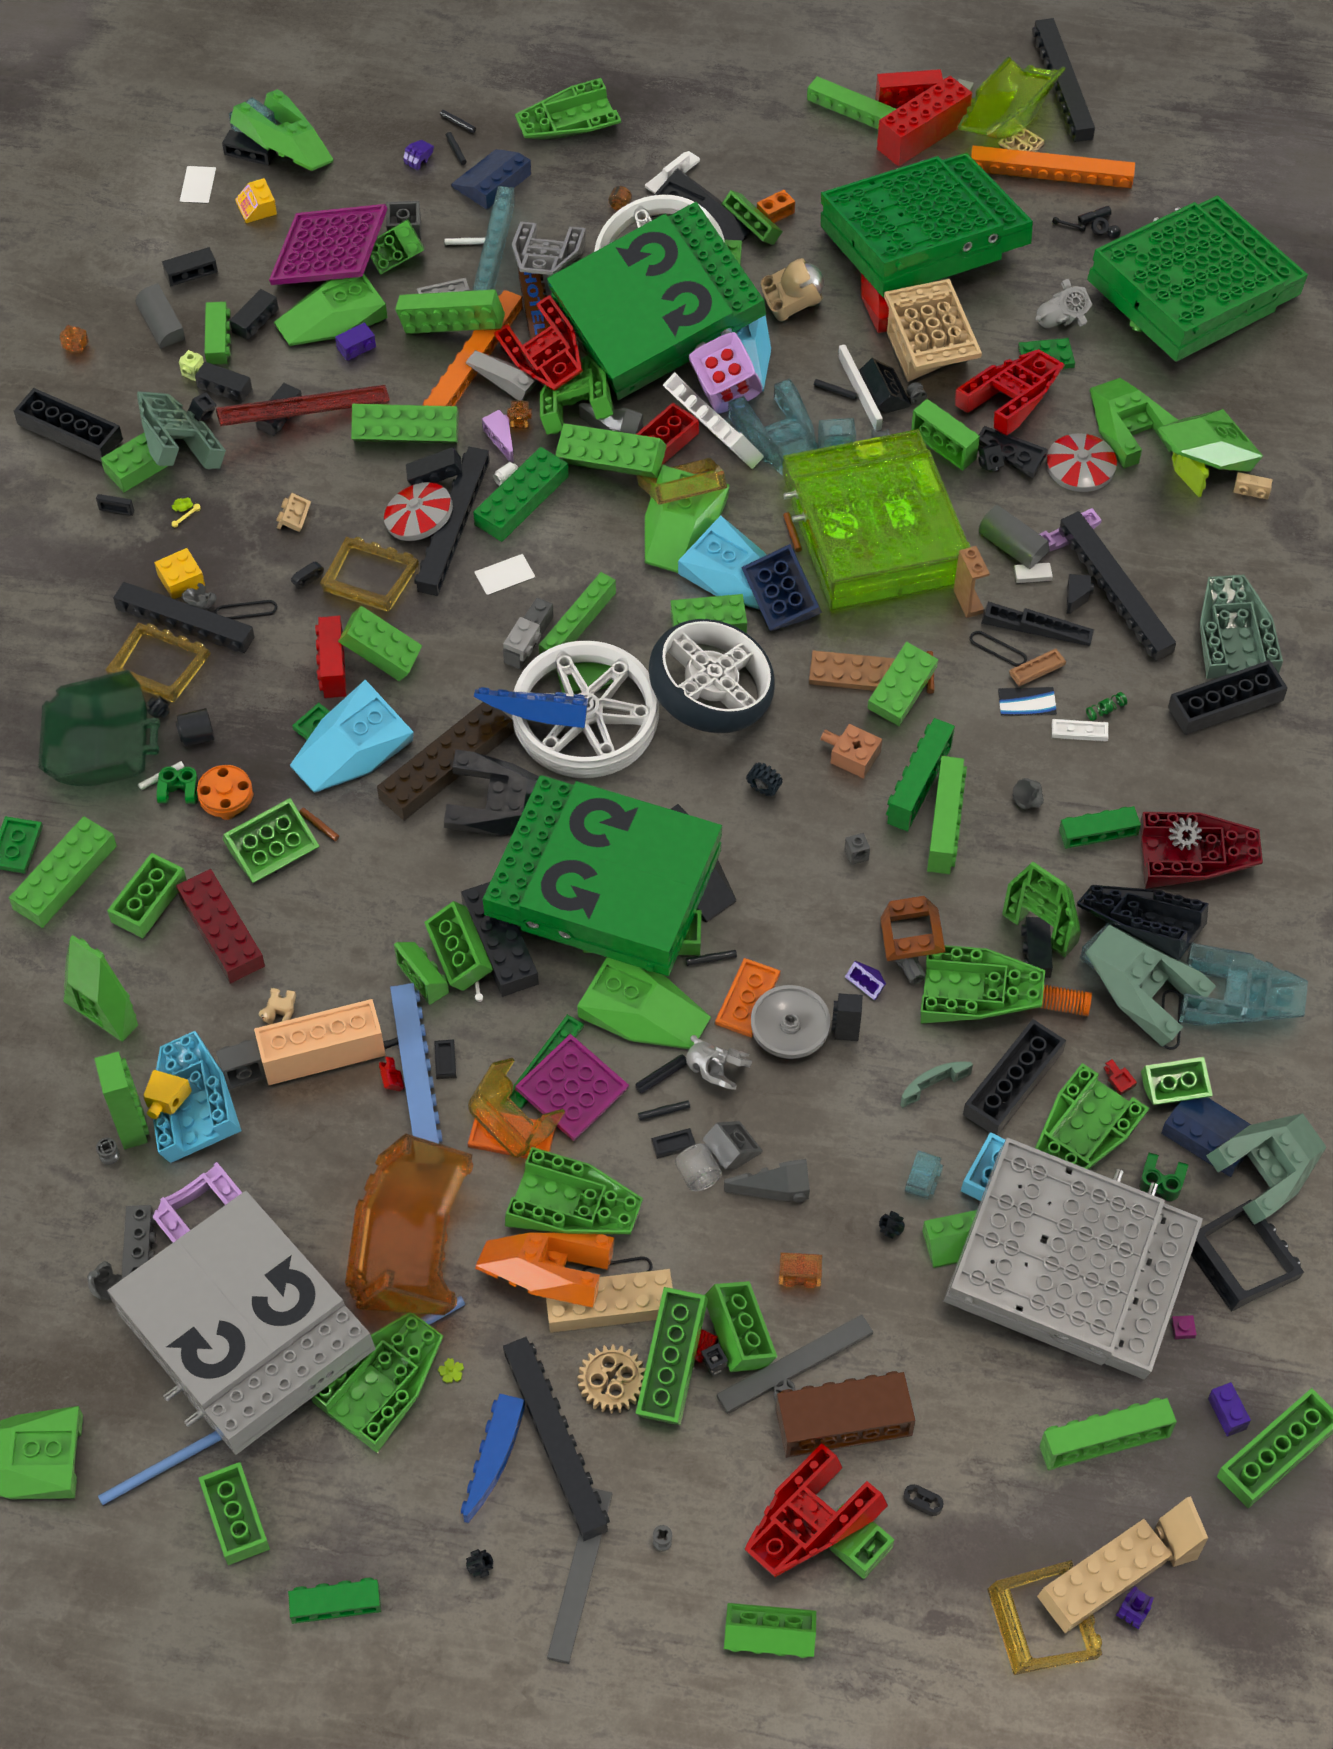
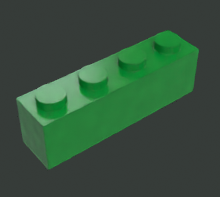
(1099, 827)
(334, 1600)

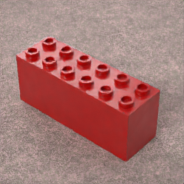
(923, 120)

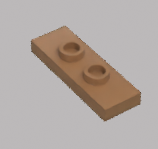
(1037, 667)

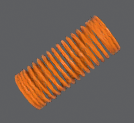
(1086, 999)

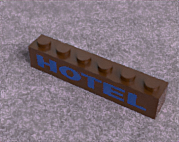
(532, 293)

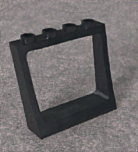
(1221, 1276)

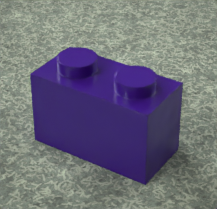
(355, 341)
(1229, 1409)

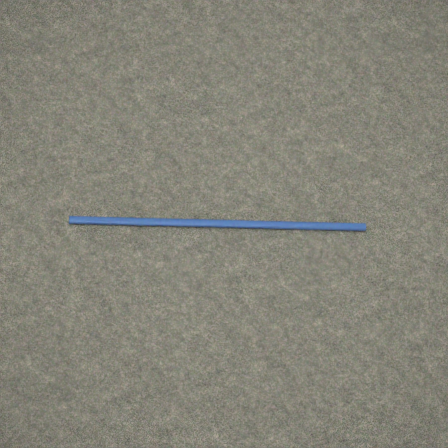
(201, 1444)

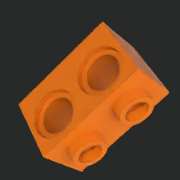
(777, 206)

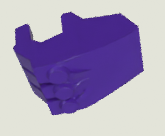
(416, 153)
(1135, 1607)

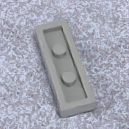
(450, 286)

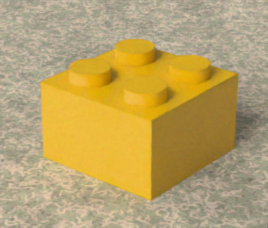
(179, 573)

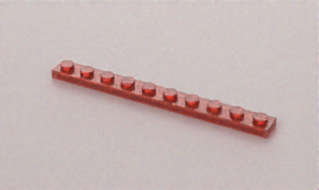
(301, 405)

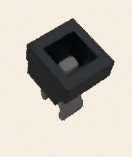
(714, 1359)

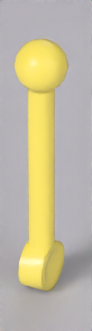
(196, 507)

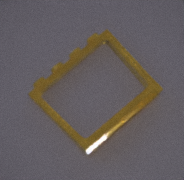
(686, 486)
(360, 595)
(168, 692)
(1012, 1631)

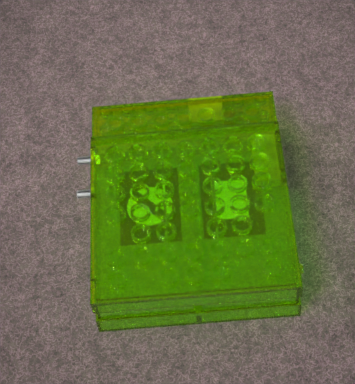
(875, 518)

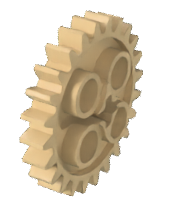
(594, 1370)

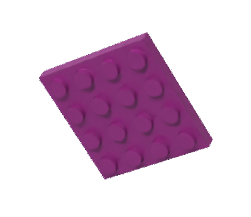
(575, 1082)

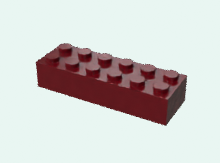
(220, 926)

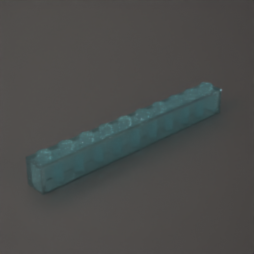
(495, 239)

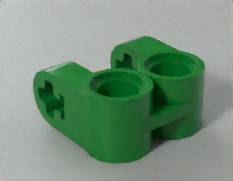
(177, 780)
(1175, 1180)

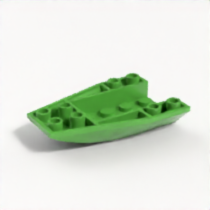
(569, 112)
(1088, 1120)

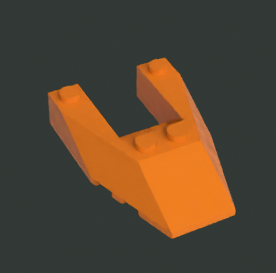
(540, 1260)

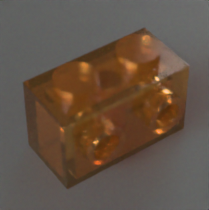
(800, 1269)

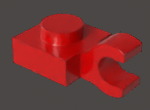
(391, 1077)
(1119, 1079)

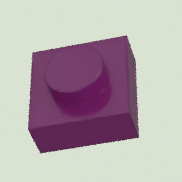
(1183, 1327)

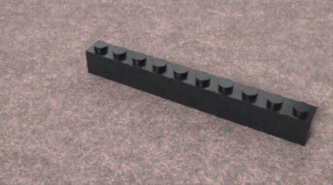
(1067, 87)
(446, 539)
(1117, 586)
(555, 1438)

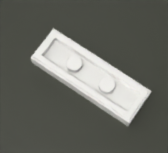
(1079, 730)

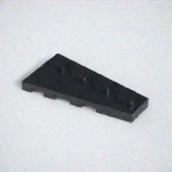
(1017, 452)

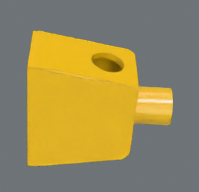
(165, 1093)

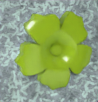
(182, 504)
(451, 1371)

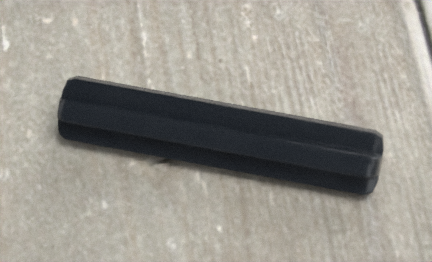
(661, 1073)

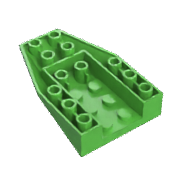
(332, 310)
(1212, 440)
(678, 524)
(978, 985)
(96, 991)
(641, 1006)
(570, 1198)
(384, 1384)
(39, 1454)

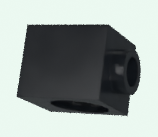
(202, 407)

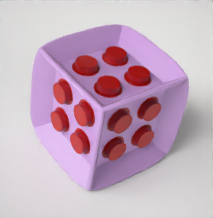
(725, 371)

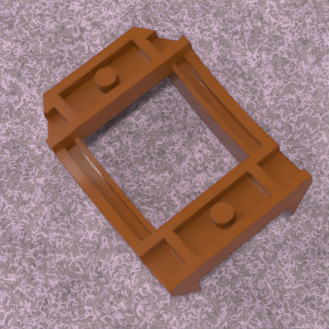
(914, 945)

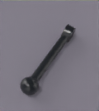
(1056, 220)

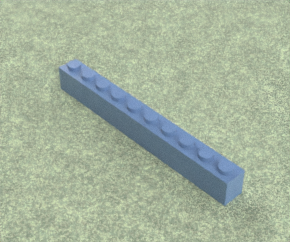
(414, 1064)

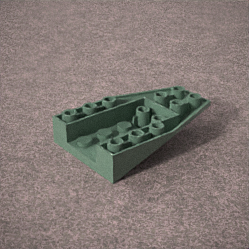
(1236, 628)

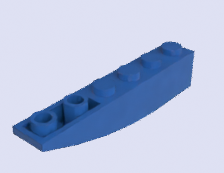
(494, 1452)

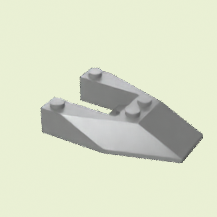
(544, 255)

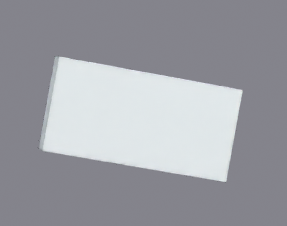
(1037, 573)

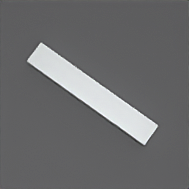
(860, 387)

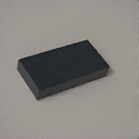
(115, 504)
(445, 1059)
(672, 1143)

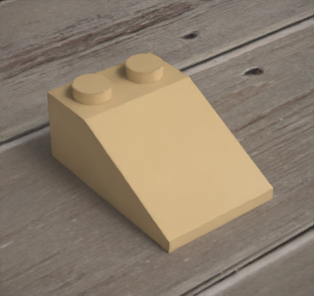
(1182, 1532)

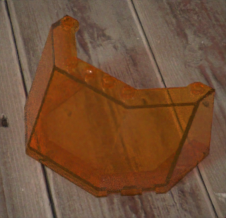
(403, 1228)

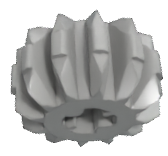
(1190, 828)

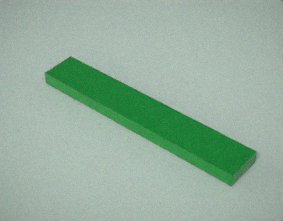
(567, 1026)

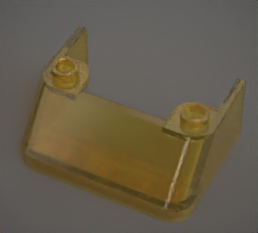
(503, 1117)

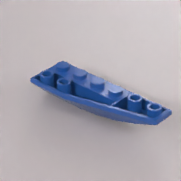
(538, 707)

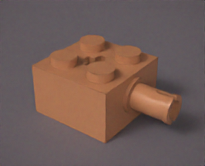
(853, 749)

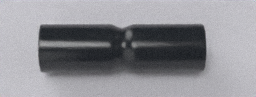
(1091, 216)

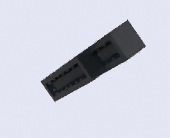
(1036, 623)

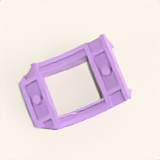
(215, 1178)

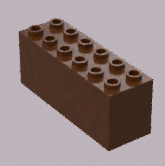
(845, 1413)

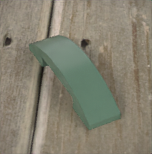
(955, 1070)

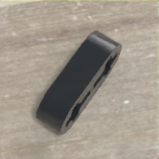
(307, 575)
(925, 1495)

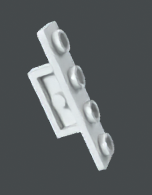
(683, 163)

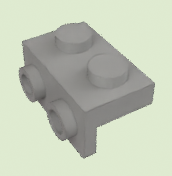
(523, 638)

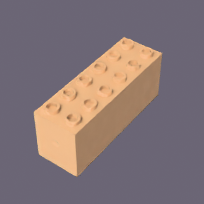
(320, 1042)

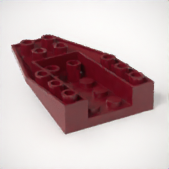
(1222, 849)

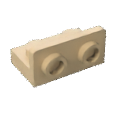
(1253, 485)
(293, 513)

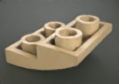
(1024, 141)

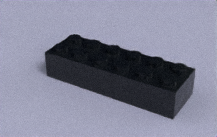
(68, 424)
(1227, 697)
(503, 944)
(1014, 1077)

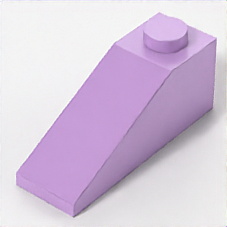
(498, 430)

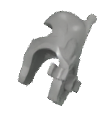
(1063, 308)
(706, 1054)

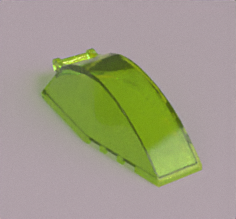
(1008, 100)

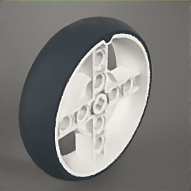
(711, 676)

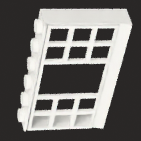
(714, 422)

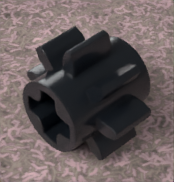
(158, 707)
(891, 1224)
(479, 1563)

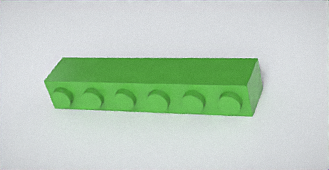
(847, 102)
(581, 613)

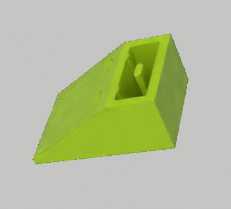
(1191, 472)

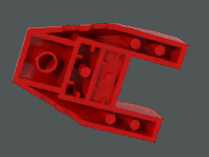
(549, 356)
(1021, 379)
(802, 1523)

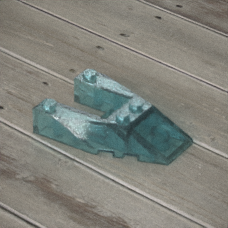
(781, 438)
(1252, 989)

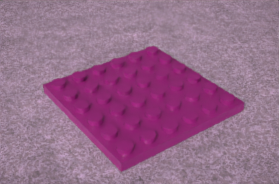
(328, 244)

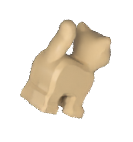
(278, 1005)

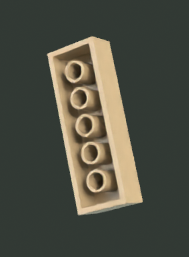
(619, 1301)
(1104, 1575)

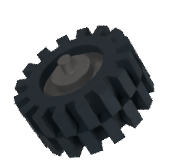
(764, 779)

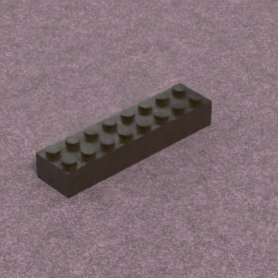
(433, 767)

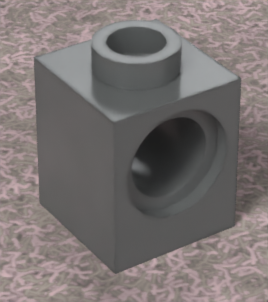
(857, 848)

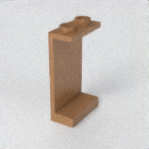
(969, 568)

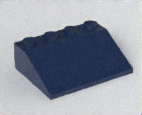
(495, 170)
(781, 588)
(1202, 1127)

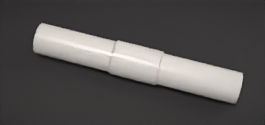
(464, 241)
(154, 779)

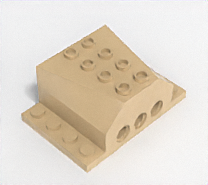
(929, 328)

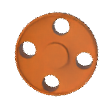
(224, 791)

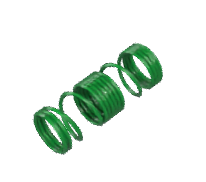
(1106, 706)

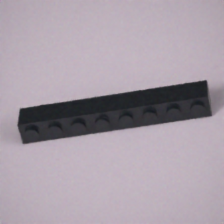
(184, 617)

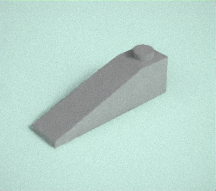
(503, 374)

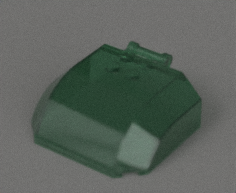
(96, 731)

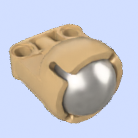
(793, 288)

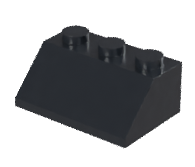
(884, 386)

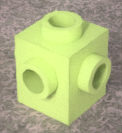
(190, 364)

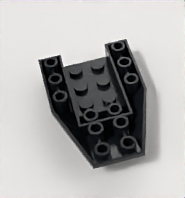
(683, 186)
(1148, 914)

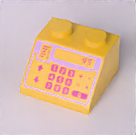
(256, 201)

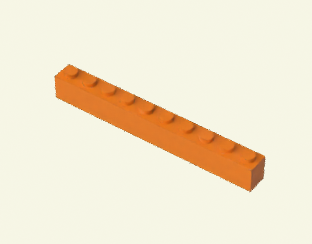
(1054, 166)
(459, 374)

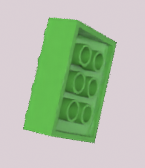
(270, 841)

